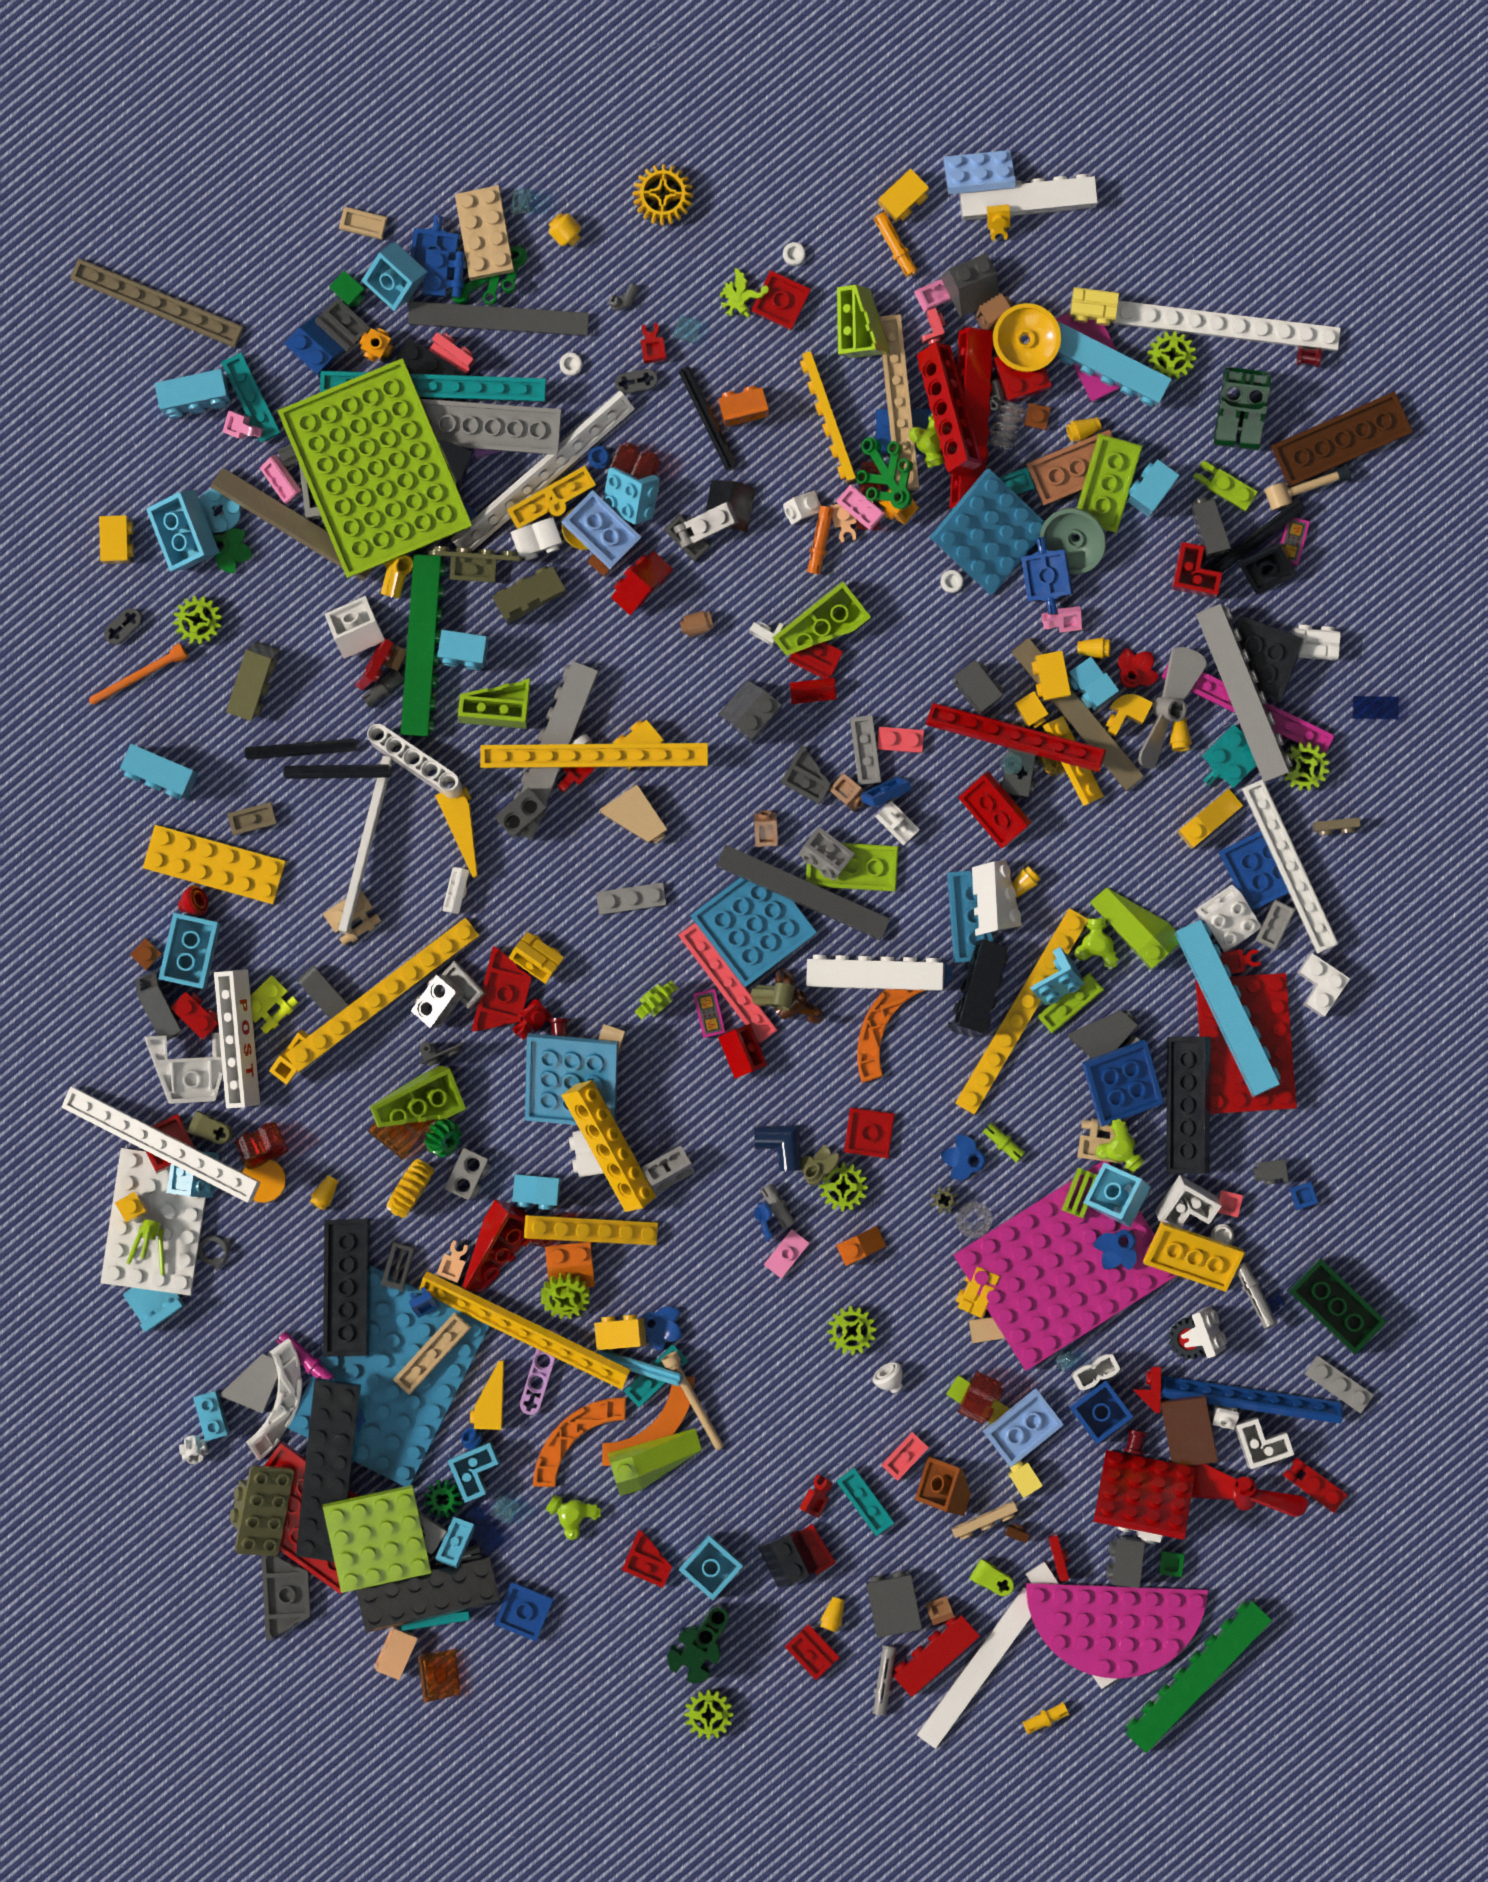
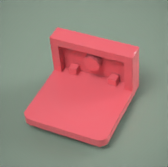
(445, 349)

